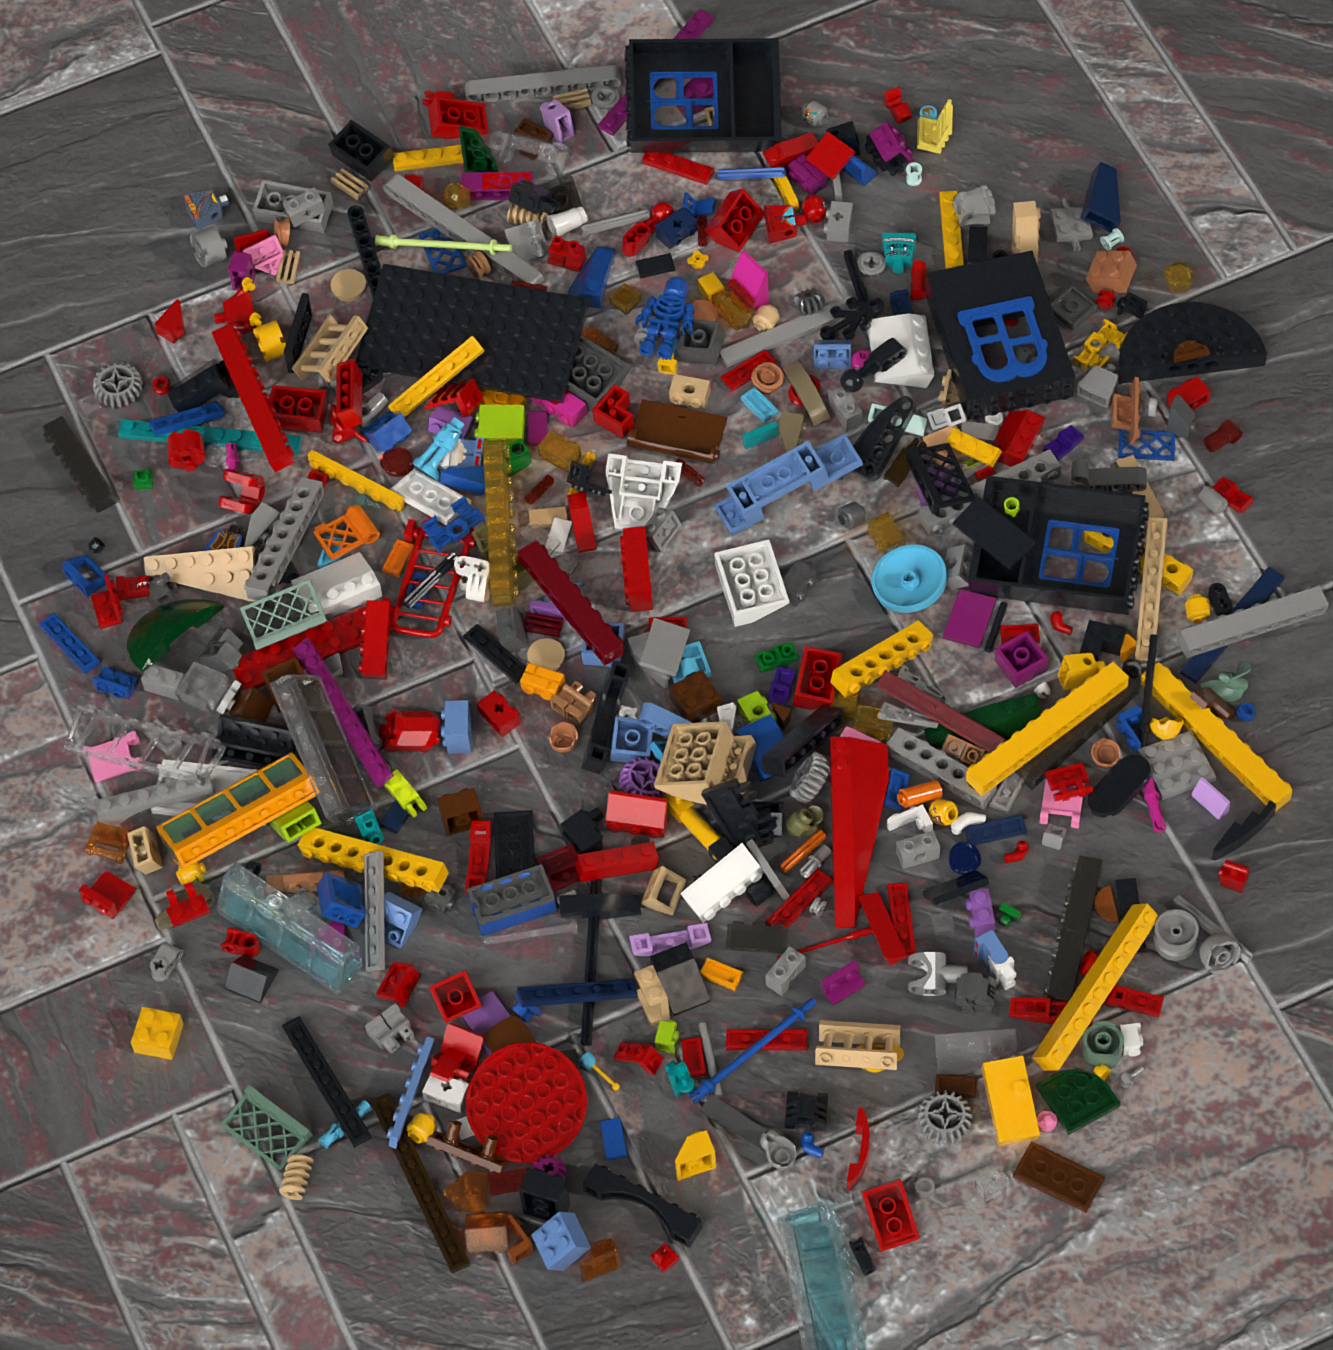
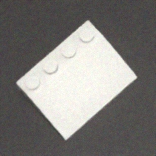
(912, 333)
(751, 581)
(340, 586)

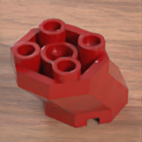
(410, 730)

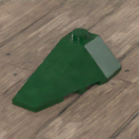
(475, 152)

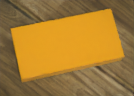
(721, 974)

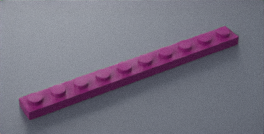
(692, 30)
(351, 724)

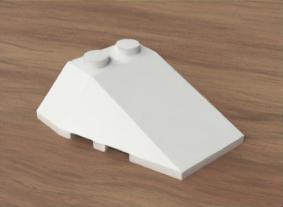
(639, 488)

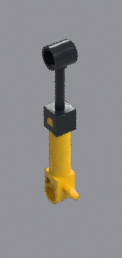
(718, 847)

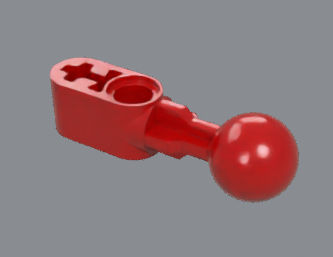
(639, 234)

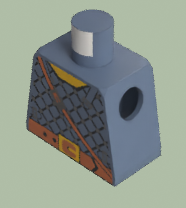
(205, 207)

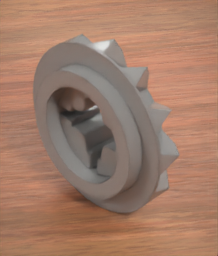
(607, 92)
(865, 259)

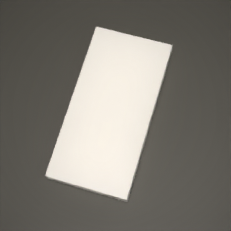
(428, 496)

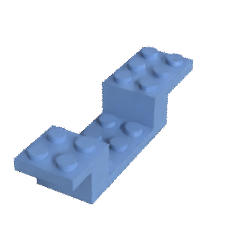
(783, 476)

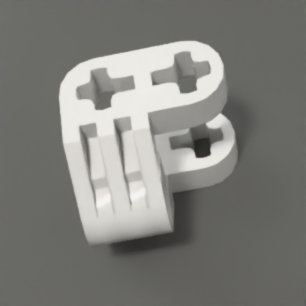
(478, 583)

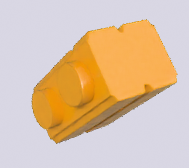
(542, 681)

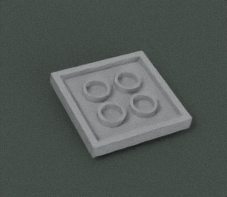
(1177, 764)

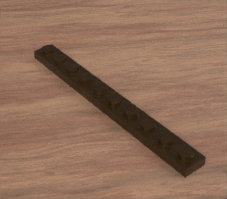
(422, 1188)

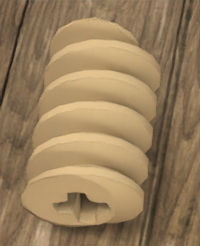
(520, 216)
(294, 1176)

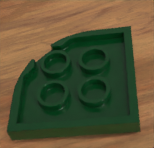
(1077, 1098)

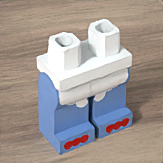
(465, 454)
(996, 958)

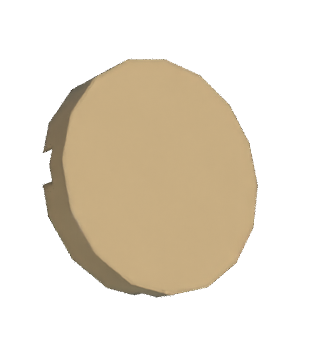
(348, 285)
(546, 654)

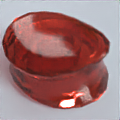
(397, 462)

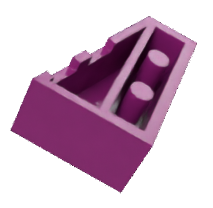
(697, 89)

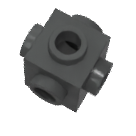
(441, 900)

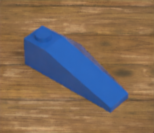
(593, 277)

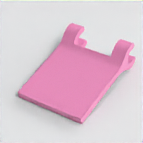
(105, 770)
(1067, 808)

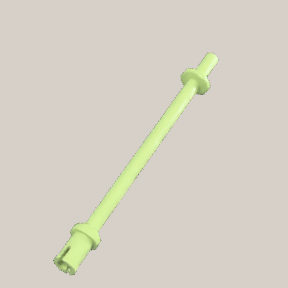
(393, 242)

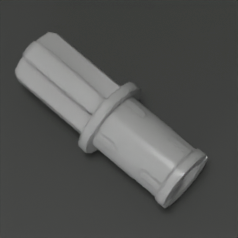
(815, 861)

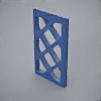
(434, 261)
(1156, 454)

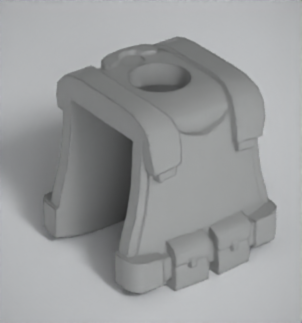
(974, 206)

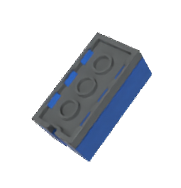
(511, 900)

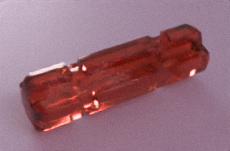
(702, 235)
(740, 293)
(691, 474)
(539, 489)

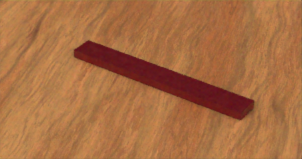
(939, 712)

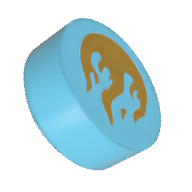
(928, 112)

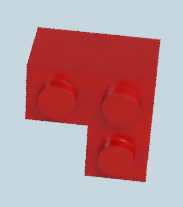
(612, 412)

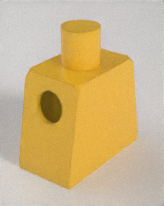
(1076, 669)

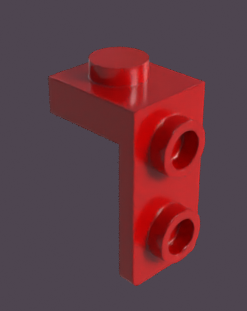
(639, 1053)

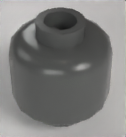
(851, 515)

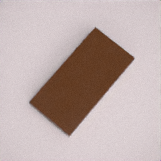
(1058, 1177)

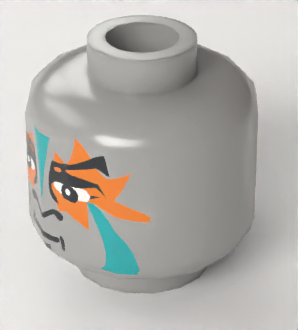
(814, 113)

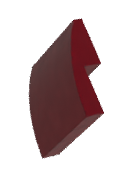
(560, 867)

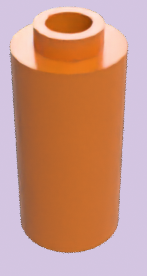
(919, 794)

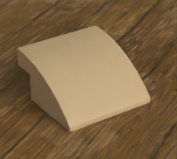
(701, 758)

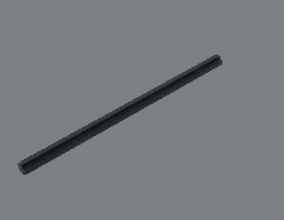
(590, 967)

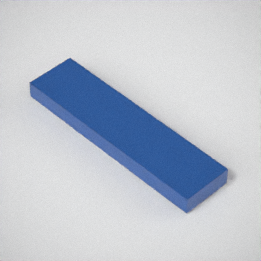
(186, 418)
(69, 643)

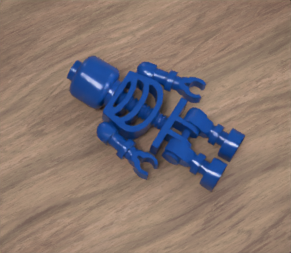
(669, 311)

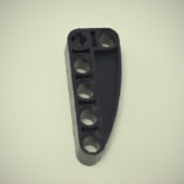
(873, 438)

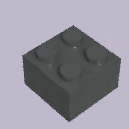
(703, 344)

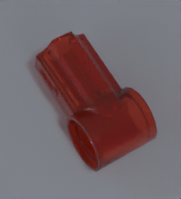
(1226, 433)

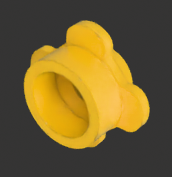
(697, 264)

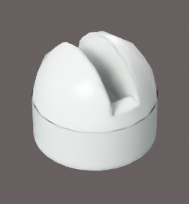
(1042, 689)

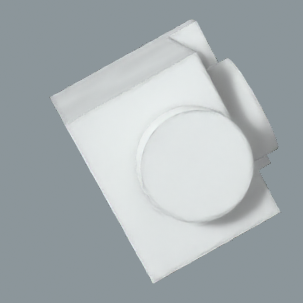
(1132, 1039)

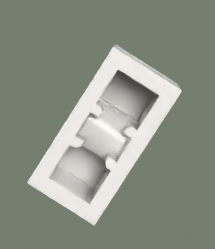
(439, 1093)

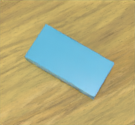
(759, 404)

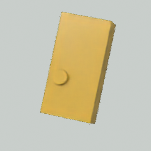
(1010, 1101)

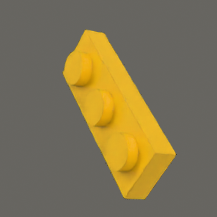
(973, 447)

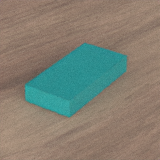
(760, 435)

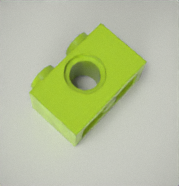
(754, 704)

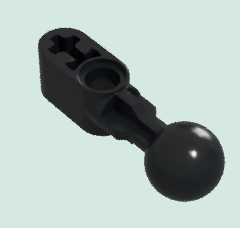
(879, 360)

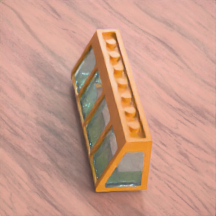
(236, 810)

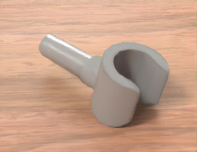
(1126, 1079)

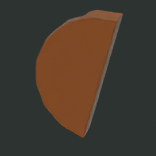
(1105, 905)

